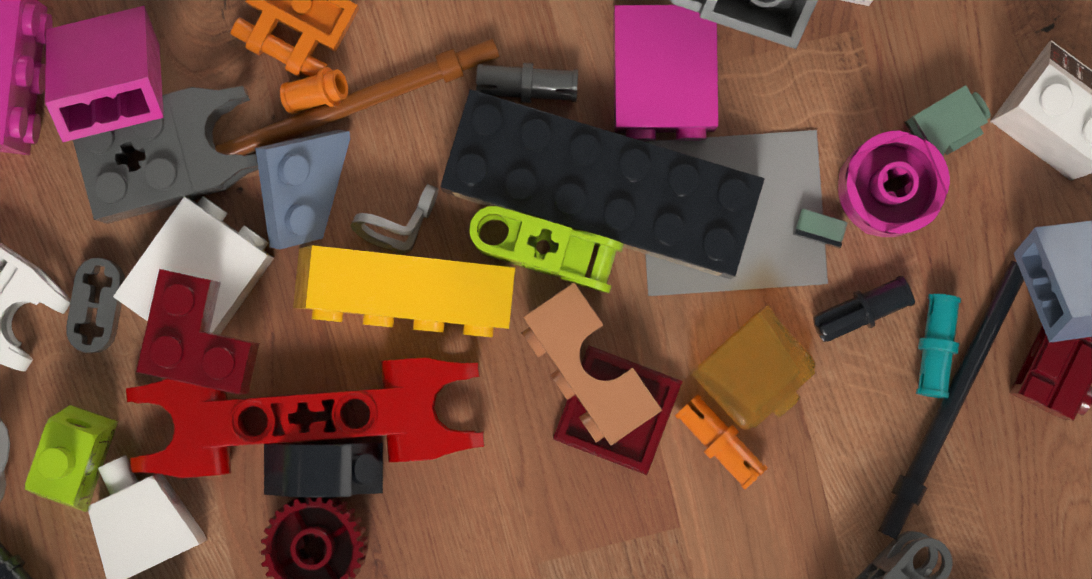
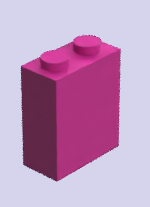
(664, 72)
(103, 74)

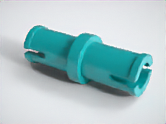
(938, 345)

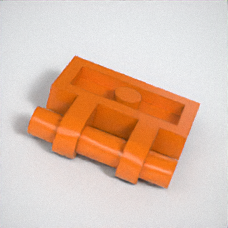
(316, 20)

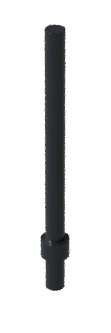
(911, 488)

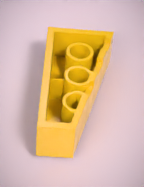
(404, 288)

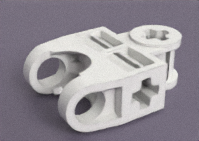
(21, 284)

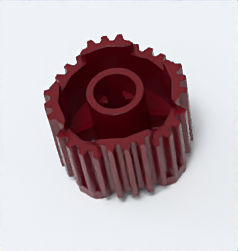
(323, 517)

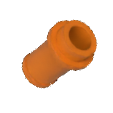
(324, 88)

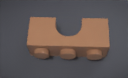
(611, 406)

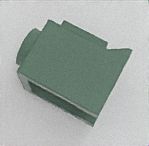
(951, 120)

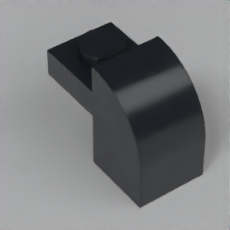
(323, 469)

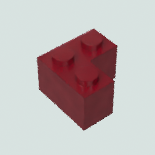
(180, 340)

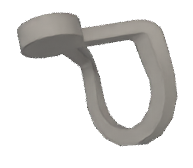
(412, 229)

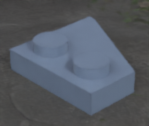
(300, 185)

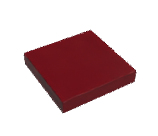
(639, 446)

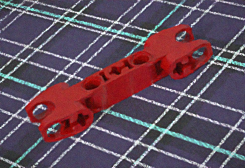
(401, 411)

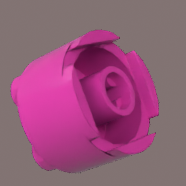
(902, 156)

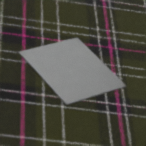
(771, 251)

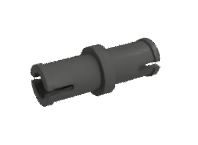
(527, 82)

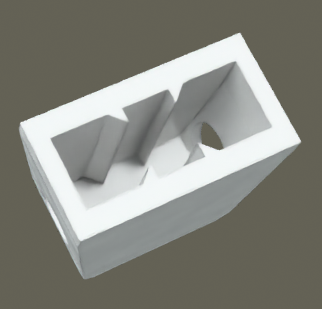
(139, 522)

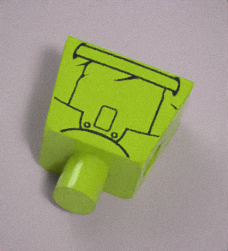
(70, 457)

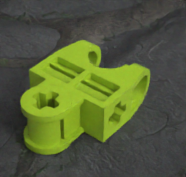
(568, 251)

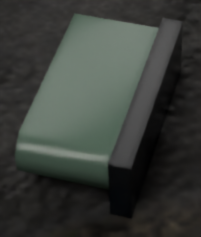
(820, 228)

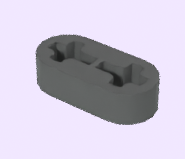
(83, 303)

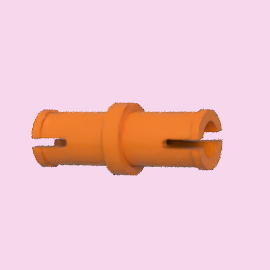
(721, 441)

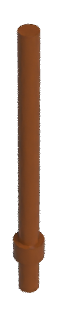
(446, 66)

